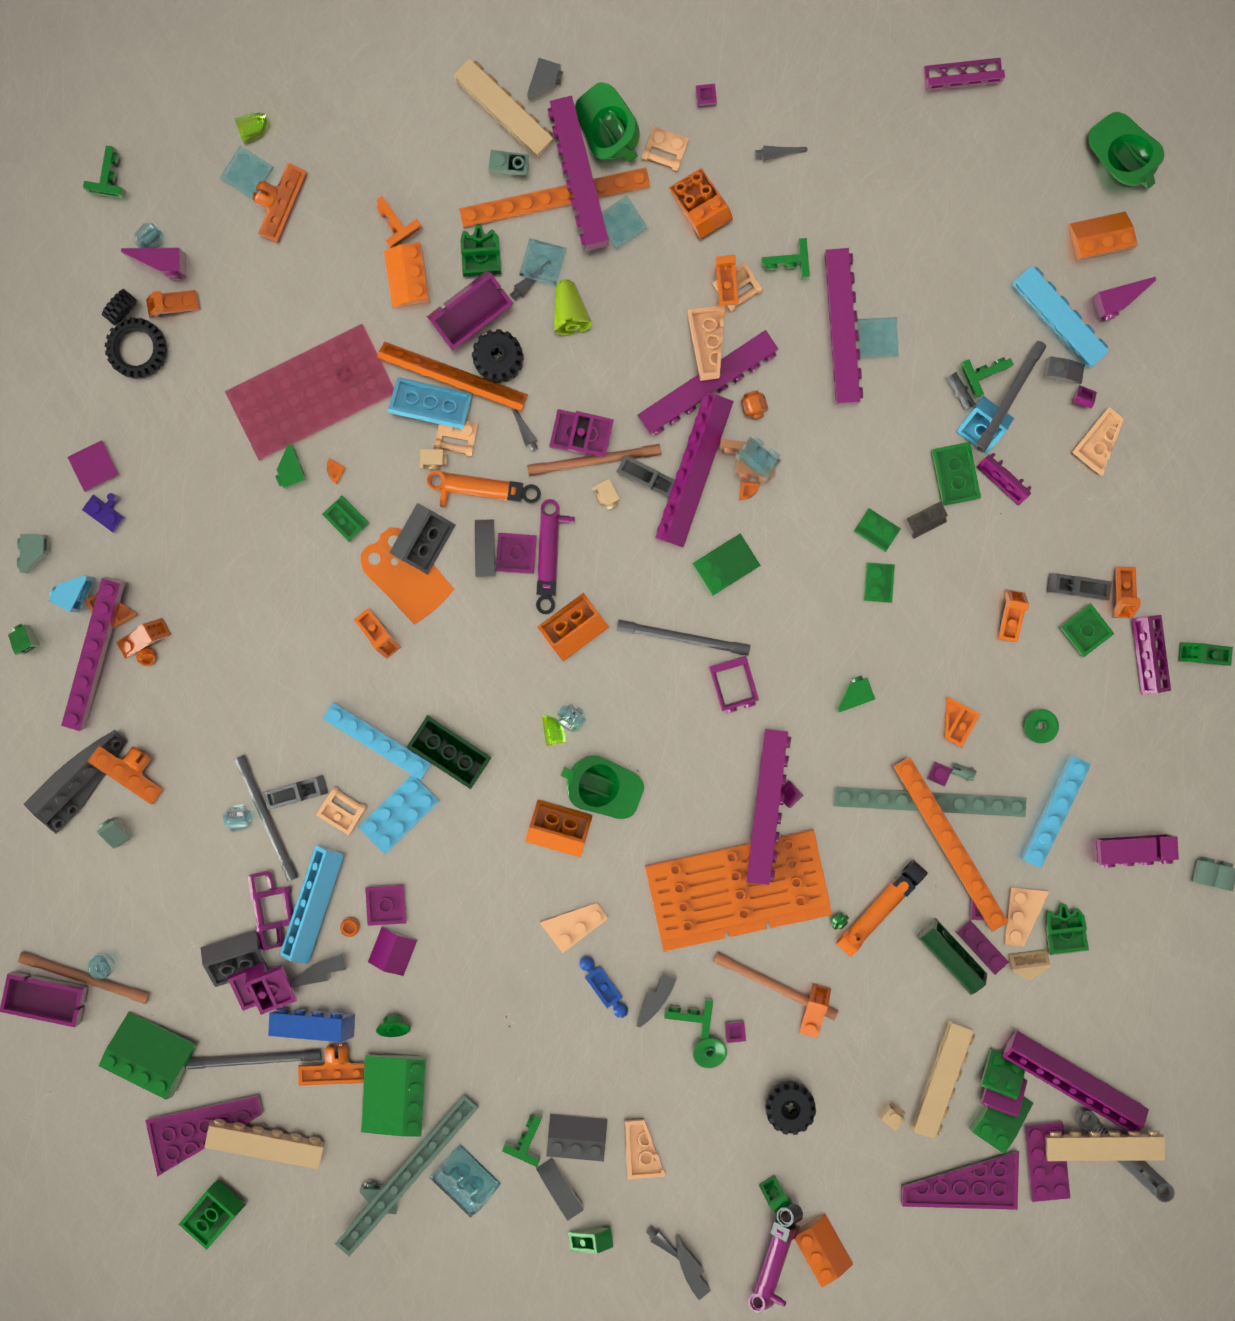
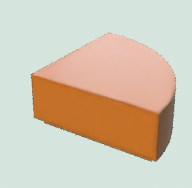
(335, 470)
(748, 489)

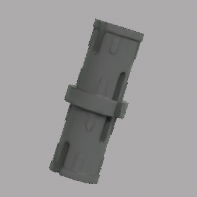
(960, 391)

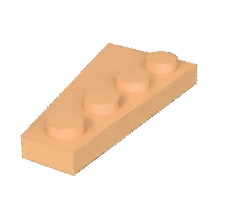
(707, 337)

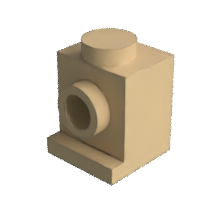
(433, 459)
(607, 494)
(892, 1116)

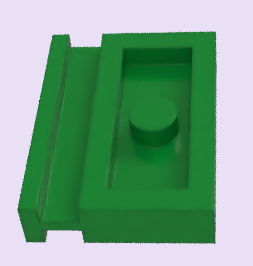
(345, 518)
(877, 530)
(879, 582)

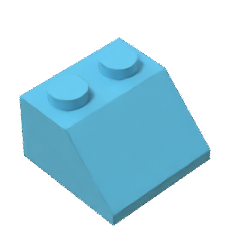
(978, 421)
(71, 593)

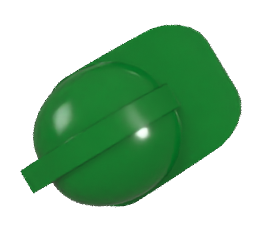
(608, 123)
(1126, 150)
(603, 787)

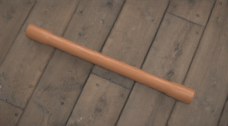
(542, 468)
(729, 963)
(131, 993)

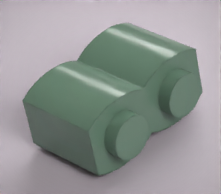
(1214, 875)

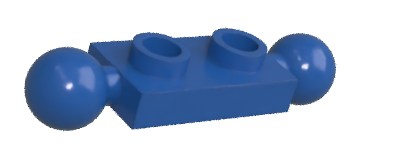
(603, 987)

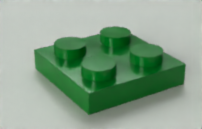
(1087, 630)
(1002, 1075)

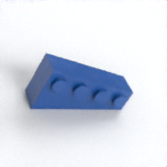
(311, 1025)

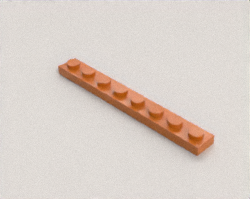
(452, 376)

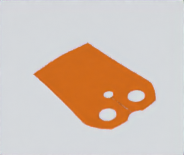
(405, 585)

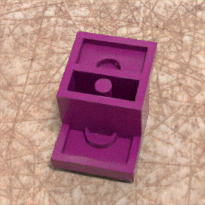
(581, 433)
(262, 988)

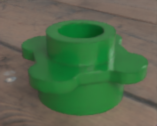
(839, 921)

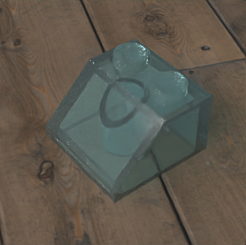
(758, 457)

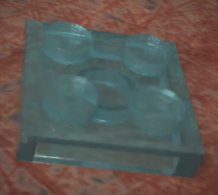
(246, 171)
(623, 222)
(542, 261)
(878, 337)

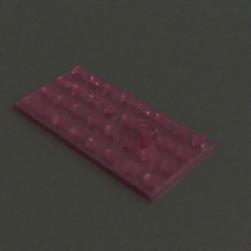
(310, 392)

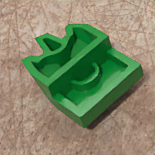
(480, 252)
(1066, 931)

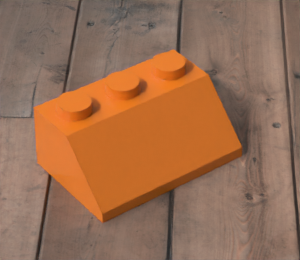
(1103, 236)
(406, 275)
(573, 627)
(559, 828)
(823, 1250)

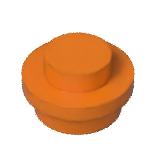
(146, 656)
(349, 927)

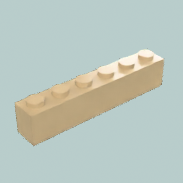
(504, 108)
(942, 1080)
(264, 1144)
(1105, 1146)

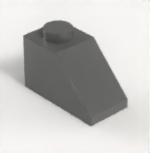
(544, 78)
(1063, 370)

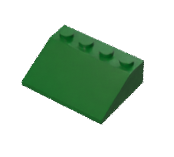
(147, 1056)
(393, 1095)

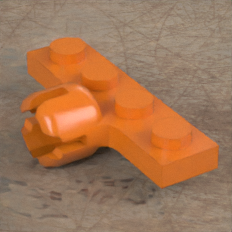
(278, 200)
(127, 771)
(334, 1071)

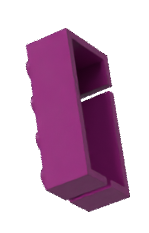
(470, 310)
(1132, 849)
(43, 999)

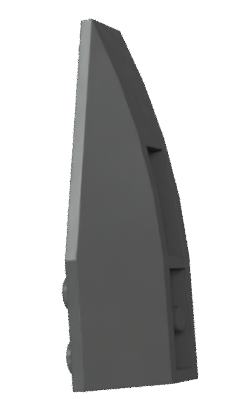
(71, 785)

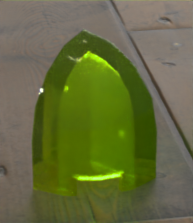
(251, 125)
(553, 730)

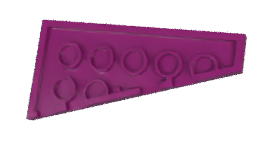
(184, 1133)
(976, 1186)

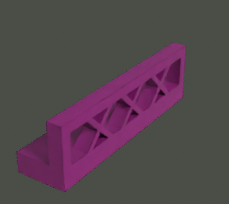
(964, 78)
(1149, 655)

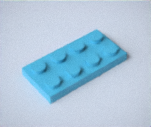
(430, 403)
(398, 813)

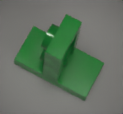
(107, 176)
(790, 261)
(982, 372)
(1205, 653)
(693, 1015)
(525, 1140)
(775, 1194)

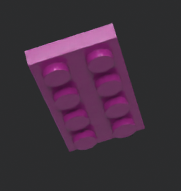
(1046, 1178)

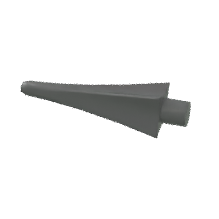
(771, 152)
(522, 288)
(528, 437)
(660, 1240)

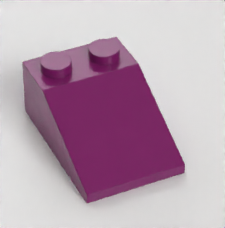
(166, 261)
(1114, 300)

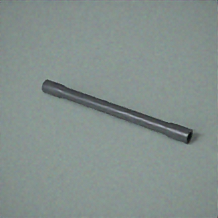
(987, 436)
(733, 647)
(245, 772)
(305, 1056)

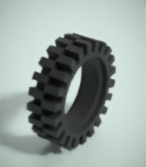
(119, 332)

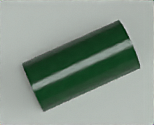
(449, 752)
(953, 956)

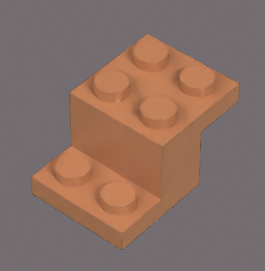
(744, 472)

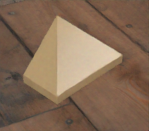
(1030, 964)

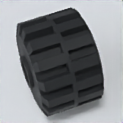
(503, 367)
(798, 1118)

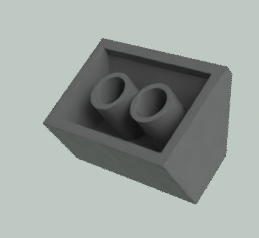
(422, 538)
(232, 956)
(576, 1137)

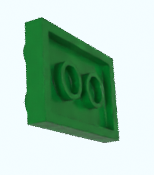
(956, 473)

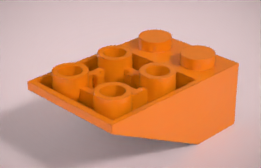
(701, 203)

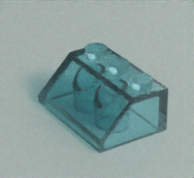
(465, 1181)

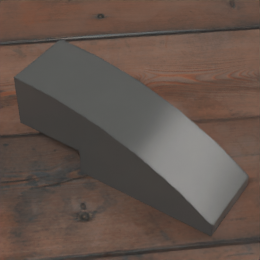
(646, 476)
(484, 548)
(1079, 586)
(295, 792)
(321, 970)
(656, 998)
(560, 1189)
(692, 1270)

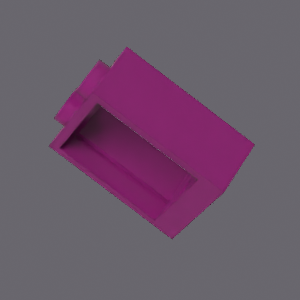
(748, 702)

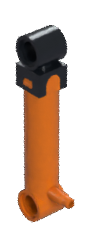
(481, 487)
(900, 888)

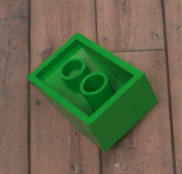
(726, 564)
(998, 1127)
(212, 1214)

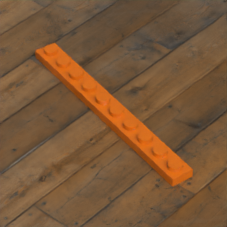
(550, 198)
(950, 844)

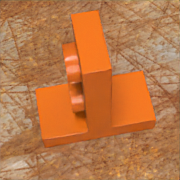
(402, 232)
(726, 280)
(171, 302)
(1126, 593)
(1013, 615)
(377, 634)
(143, 637)
(815, 1011)

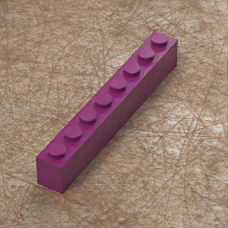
(579, 173)
(842, 326)
(691, 393)
(694, 469)
(93, 653)
(767, 807)
(1075, 1082)

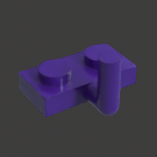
(104, 512)

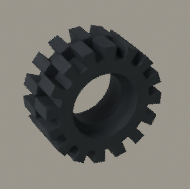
(119, 307)

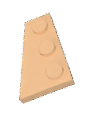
(1098, 442)
(1022, 913)
(574, 925)
(640, 1152)

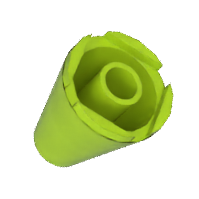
(569, 310)

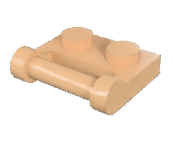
(666, 142)
(743, 277)
(467, 434)
(337, 815)

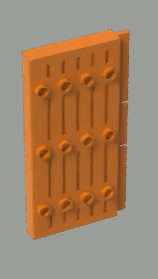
(708, 892)

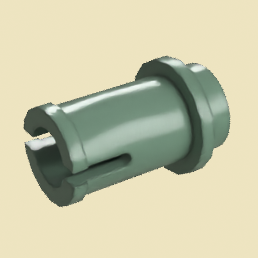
(964, 772)

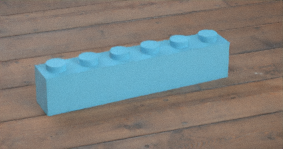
(1060, 316)
(376, 740)
(1055, 811)
(311, 905)

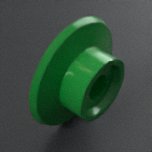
(1050, 728)
(392, 1027)
(712, 1058)

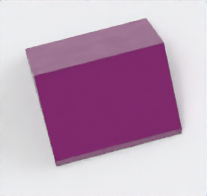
(392, 951)

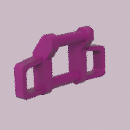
(255, 896)

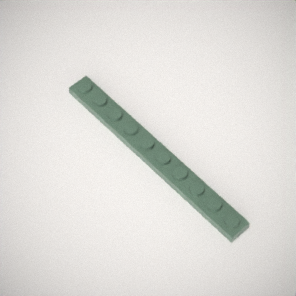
(947, 801)
(406, 1176)

